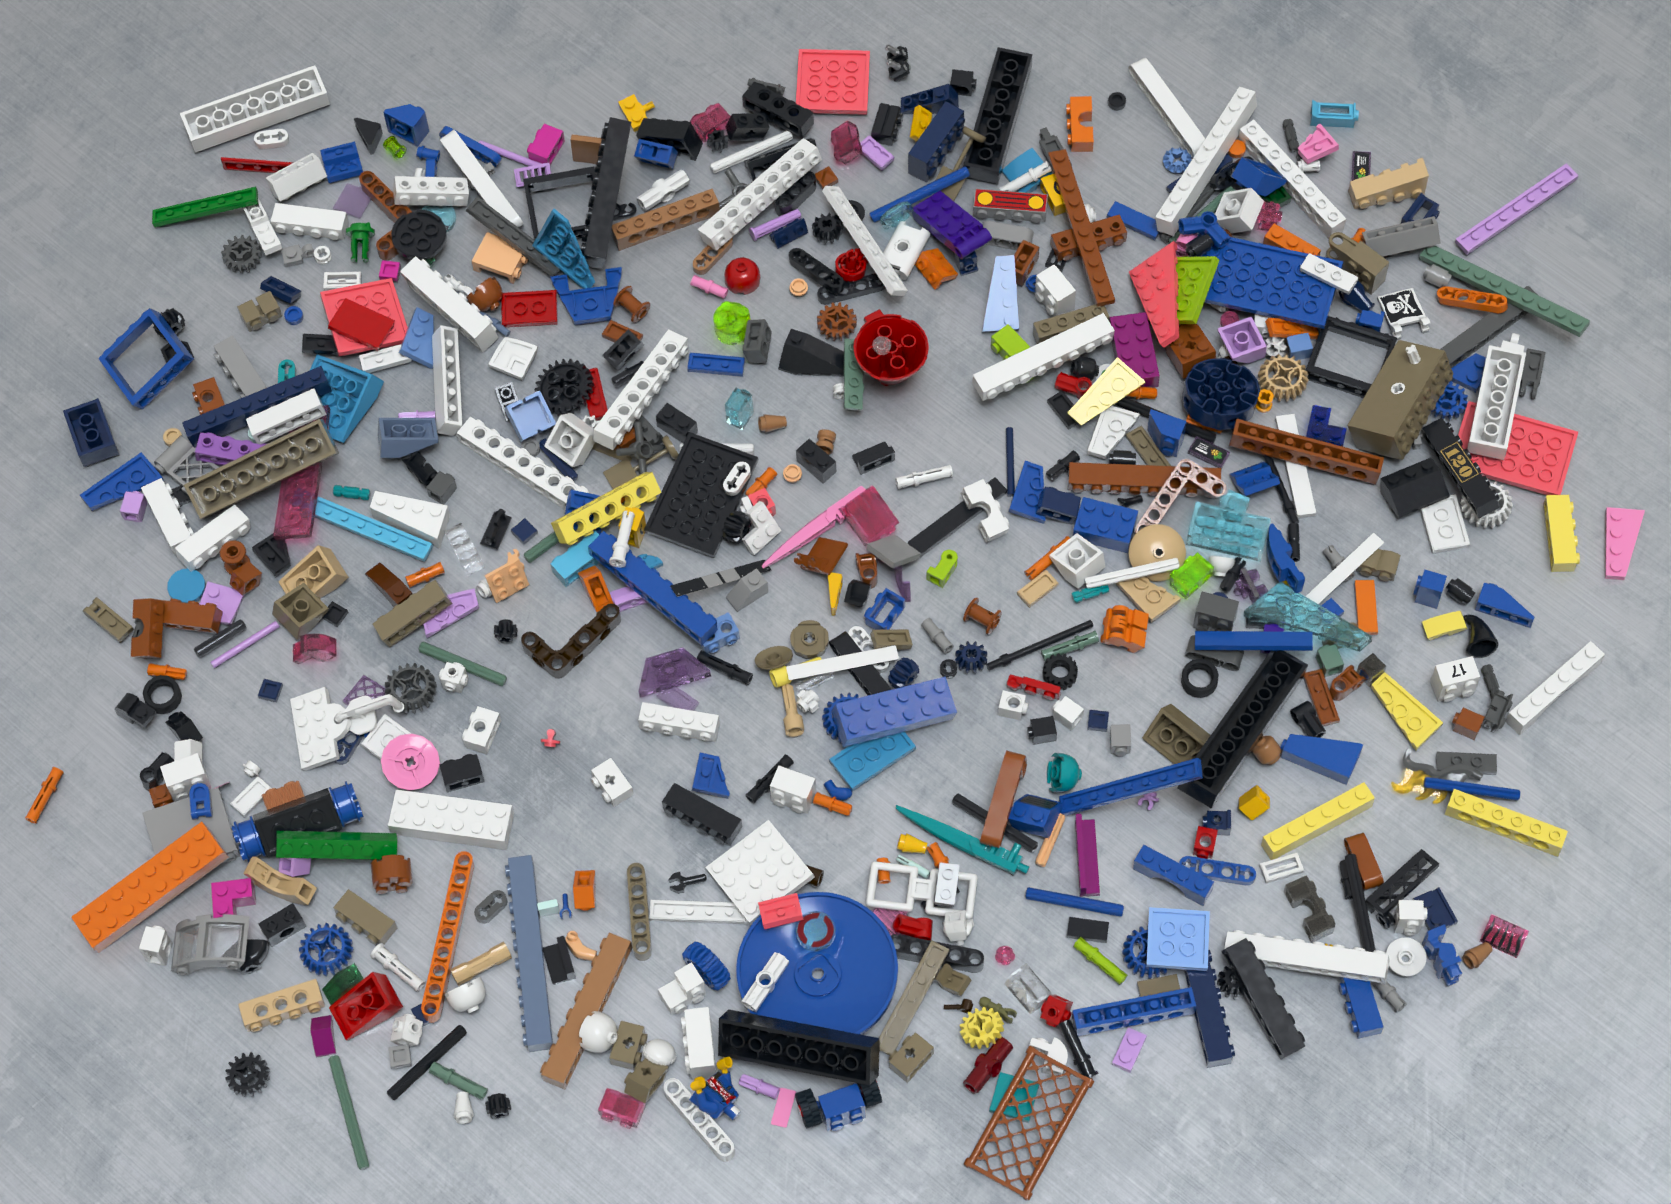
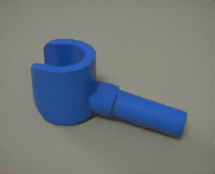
(565, 907)

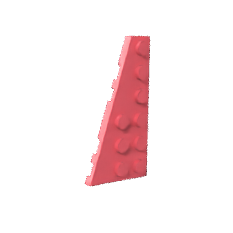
(1158, 288)

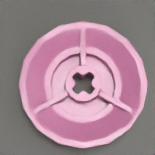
(403, 749)

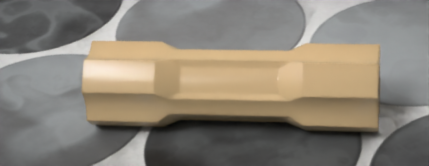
(467, 970)

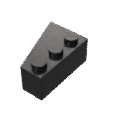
(671, 133)

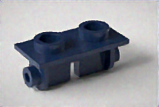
(790, 233)

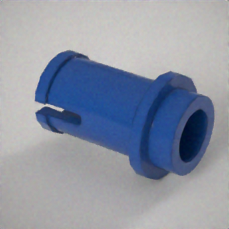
(425, 153)

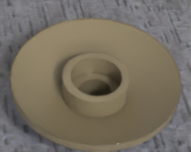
(773, 657)

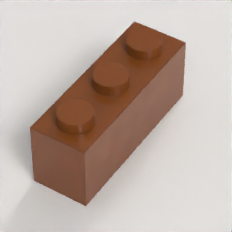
(191, 616)

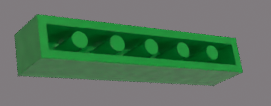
(335, 845)

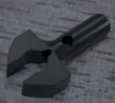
(684, 881)

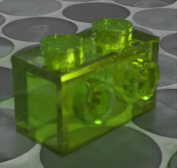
(1191, 575)

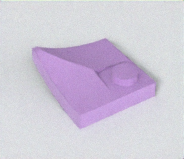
(225, 598)

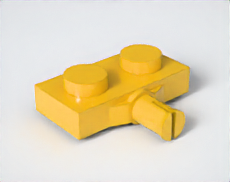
(634, 110)

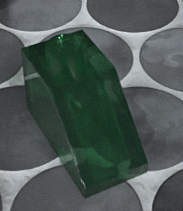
(342, 983)

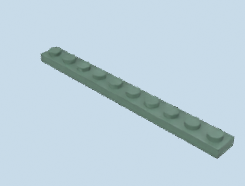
(1515, 294)

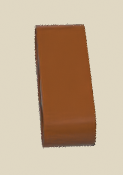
(1368, 867)

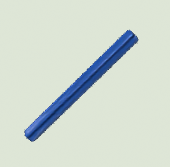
(923, 192)

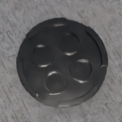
(419, 235)

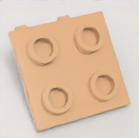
(507, 578)

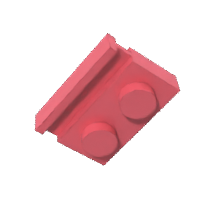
(780, 911)

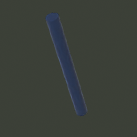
(1010, 462)

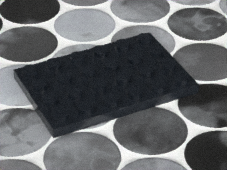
(693, 498)

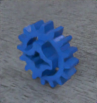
(1447, 402)

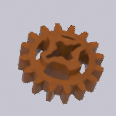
(836, 321)

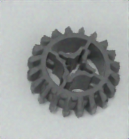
(414, 675)

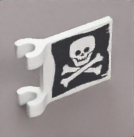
(1403, 309)

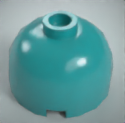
(1063, 772)

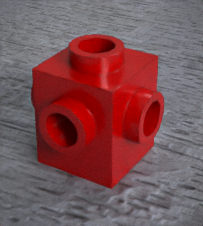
(1056, 1010)

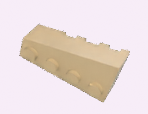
(1389, 185)

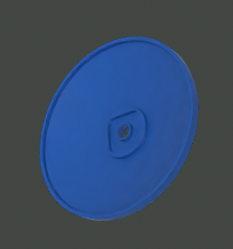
(856, 967)

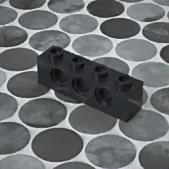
(778, 109)

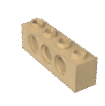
(270, 1002)

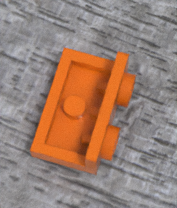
(935, 267)

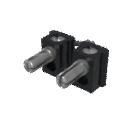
(896, 60)

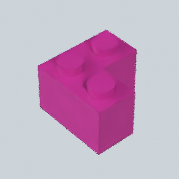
(232, 894)

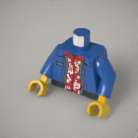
(717, 1093)

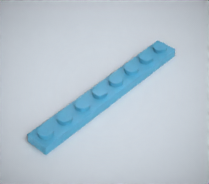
(372, 529)

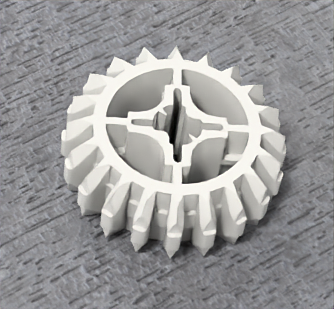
(1494, 517)

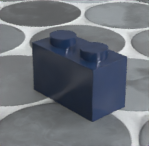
(1058, 505)

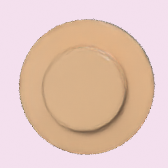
(798, 287)
(792, 473)

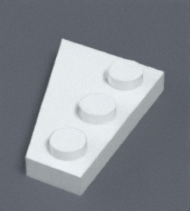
(1110, 430)

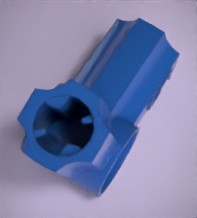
(1204, 224)

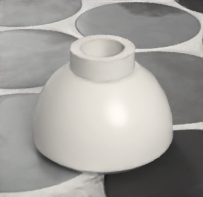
(1221, 564)

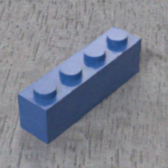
(1361, 1006)

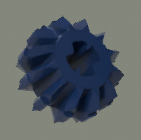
(971, 651)
(903, 673)

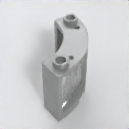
(210, 943)

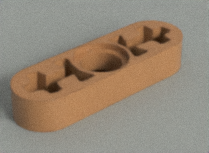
(710, 261)

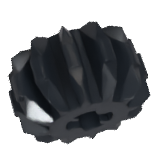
(827, 228)
(174, 320)
(736, 527)
(1226, 984)

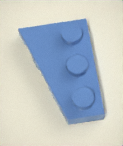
(418, 338)

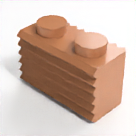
(279, 796)

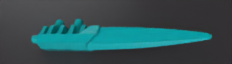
(999, 857)

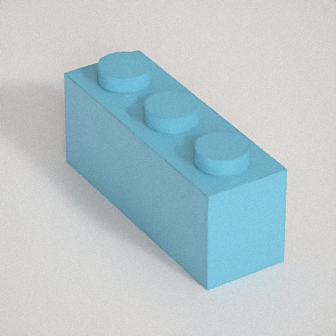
(574, 561)

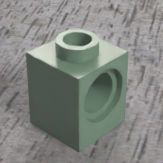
(1329, 660)

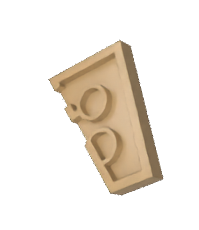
(1148, 597)

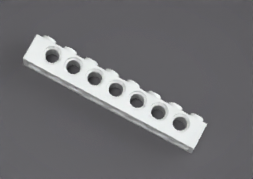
(1298, 185)
(759, 194)
(640, 390)
(498, 456)

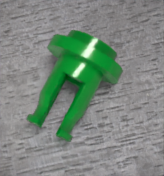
(360, 234)

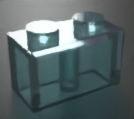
(739, 408)

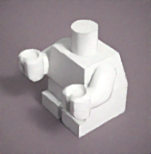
(957, 926)

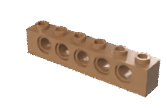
(665, 219)

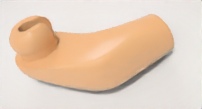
(577, 948)

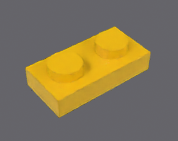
(920, 121)

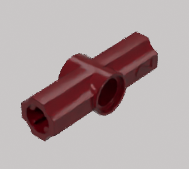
(988, 1065)

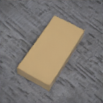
(1037, 588)

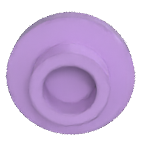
(1151, 797)

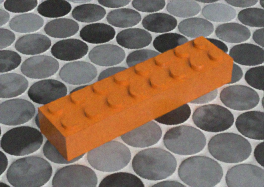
(150, 887)

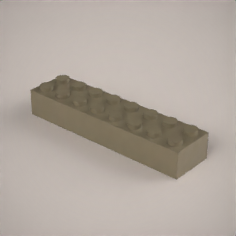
(261, 469)

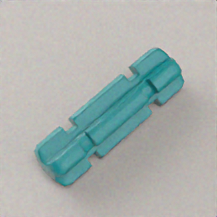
(351, 492)
(1089, 593)

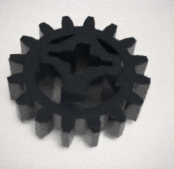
(252, 1081)

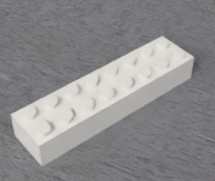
(255, 108)

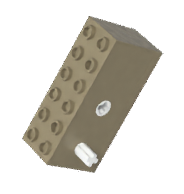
(1400, 399)

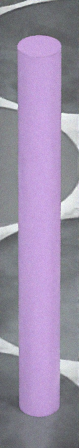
(513, 156)
(244, 644)

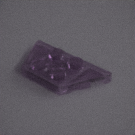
(670, 671)

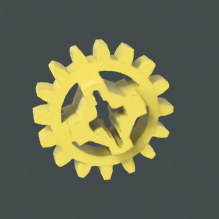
(975, 1034)

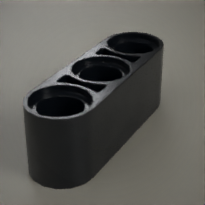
(801, 188)

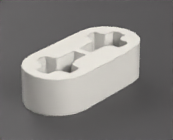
(271, 139)
(733, 476)

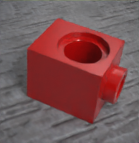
(1205, 835)

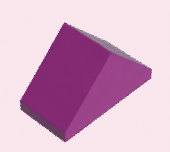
(323, 1036)

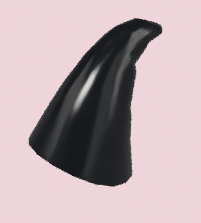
(1481, 640)

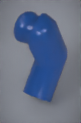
(839, 792)

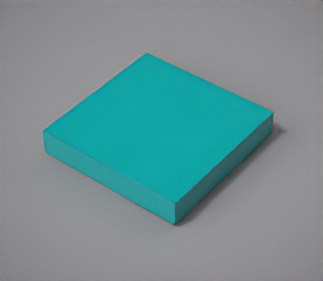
(1020, 1094)

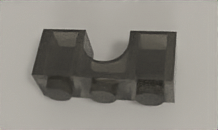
(1303, 893)

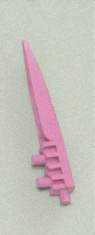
(813, 529)

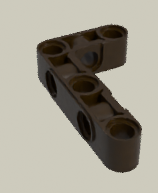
(574, 650)

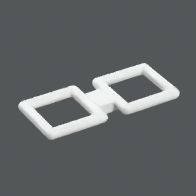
(918, 890)

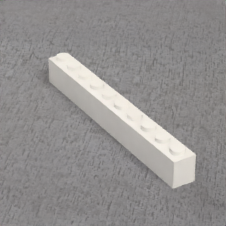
(1206, 161)

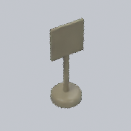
(953, 190)
(624, 471)

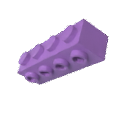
(222, 449)

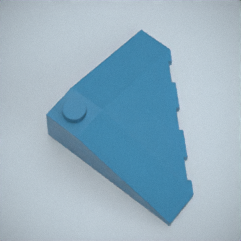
(561, 247)
(350, 396)

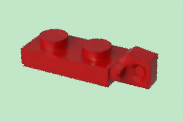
(1034, 686)

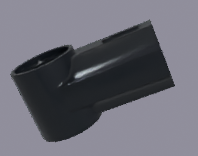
(1306, 717)
(155, 771)

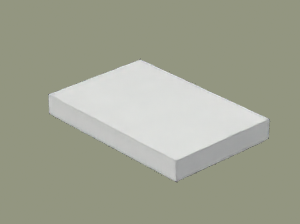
(1445, 525)

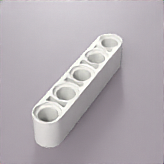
(703, 1128)

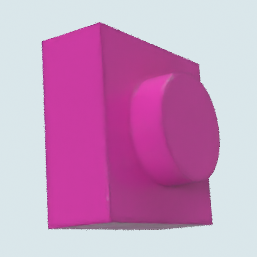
(389, 270)

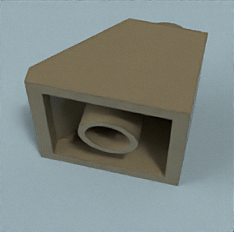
(299, 610)

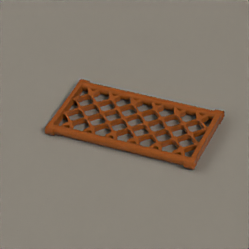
(1063, 1124)

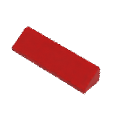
(253, 165)

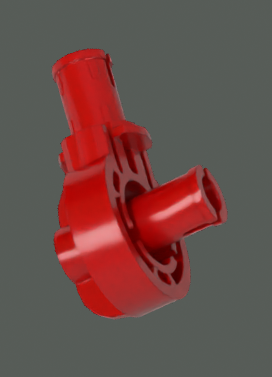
(854, 266)

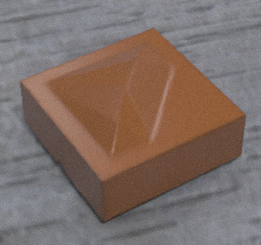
(826, 177)

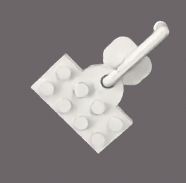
(323, 724)

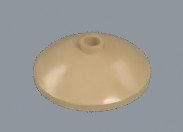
(1154, 537)

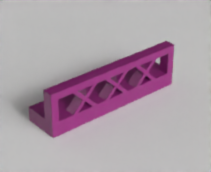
(1087, 857)

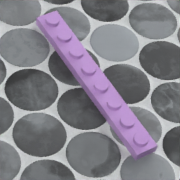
(1516, 209)

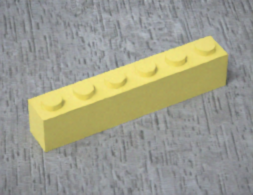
(1317, 821)

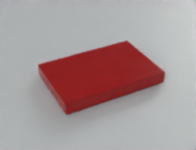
(529, 308)
(361, 324)

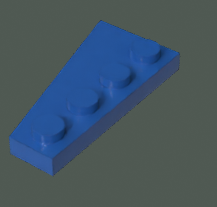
(127, 478)

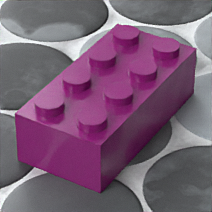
(1135, 347)

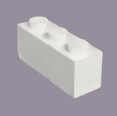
(296, 177)

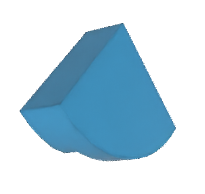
(651, 561)

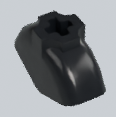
(255, 953)

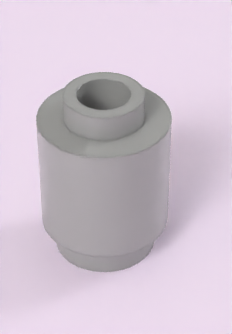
(1437, 276)

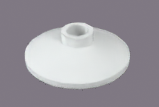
(1406, 948)

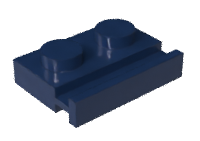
(1437, 909)

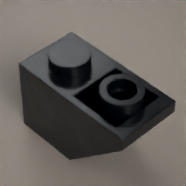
(183, 727)

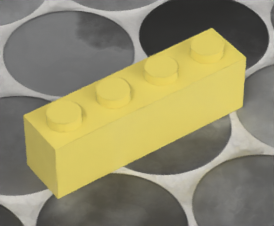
(1560, 533)

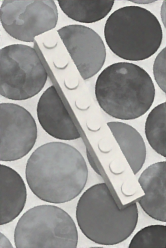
(1042, 357)
(1316, 957)

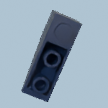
(930, 99)

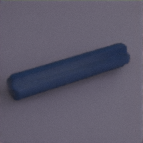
(563, 467)

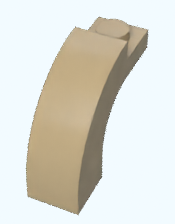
(278, 884)

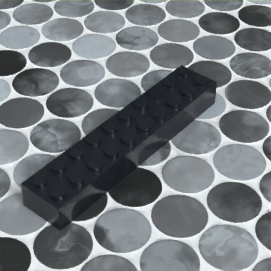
(1245, 725)

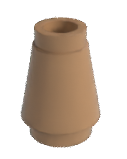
(771, 422)
(1476, 955)

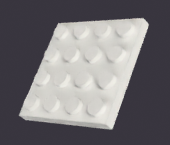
(759, 870)

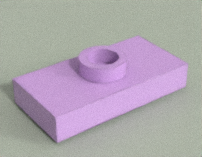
(876, 153)

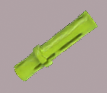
(1092, 954)

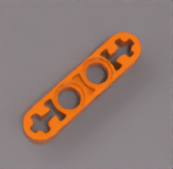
(1490, 305)

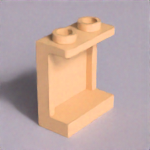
(498, 257)

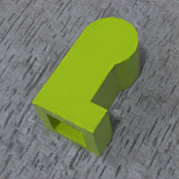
(944, 569)

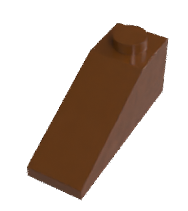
(388, 584)

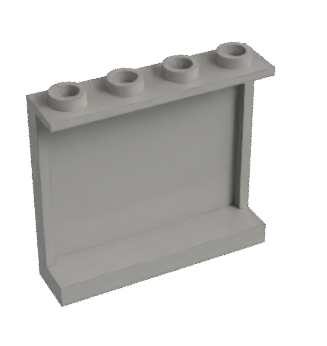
(174, 820)

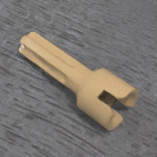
(793, 721)

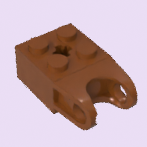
(1189, 349)

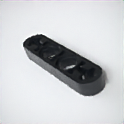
(819, 268)
(852, 292)

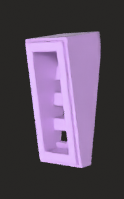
(546, 166)

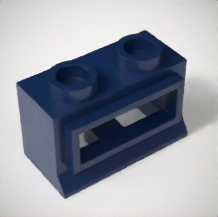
(1424, 202)

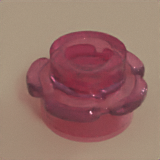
(1004, 950)

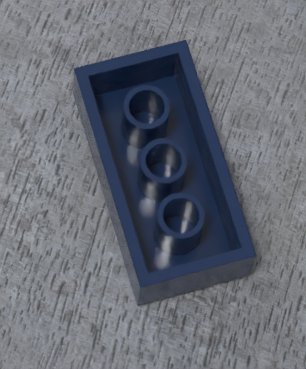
(936, 142)

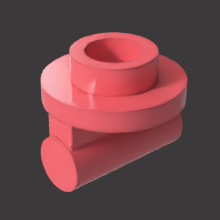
(550, 741)

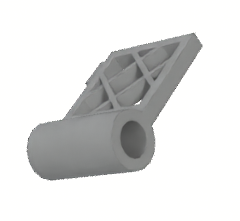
(174, 459)

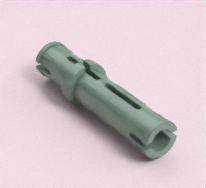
(1078, 642)
(449, 1076)

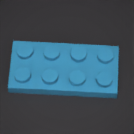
(869, 758)

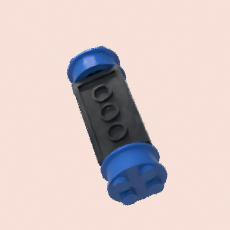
(307, 813)

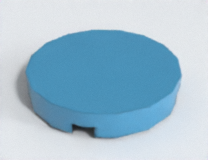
(186, 585)

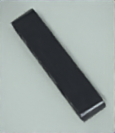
(866, 676)
(962, 964)

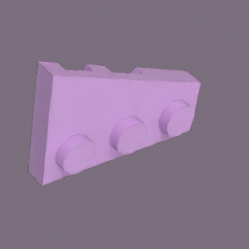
(463, 604)

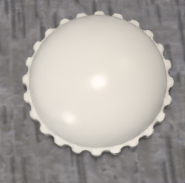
(659, 1052)

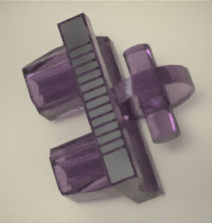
(1246, 586)

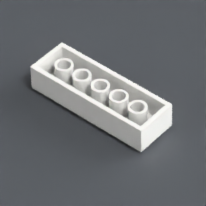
(450, 304)
(1496, 402)
(451, 819)

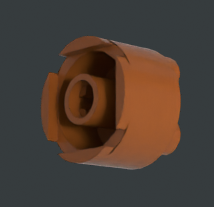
(391, 874)

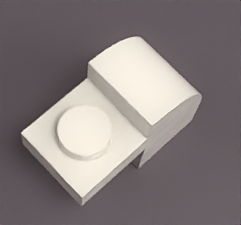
(1055, 1050)

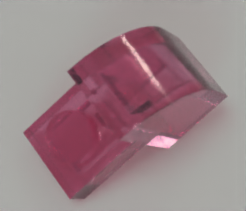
(314, 646)

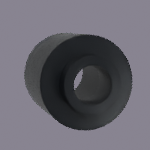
(1199, 245)
(1122, 457)
(1460, 591)

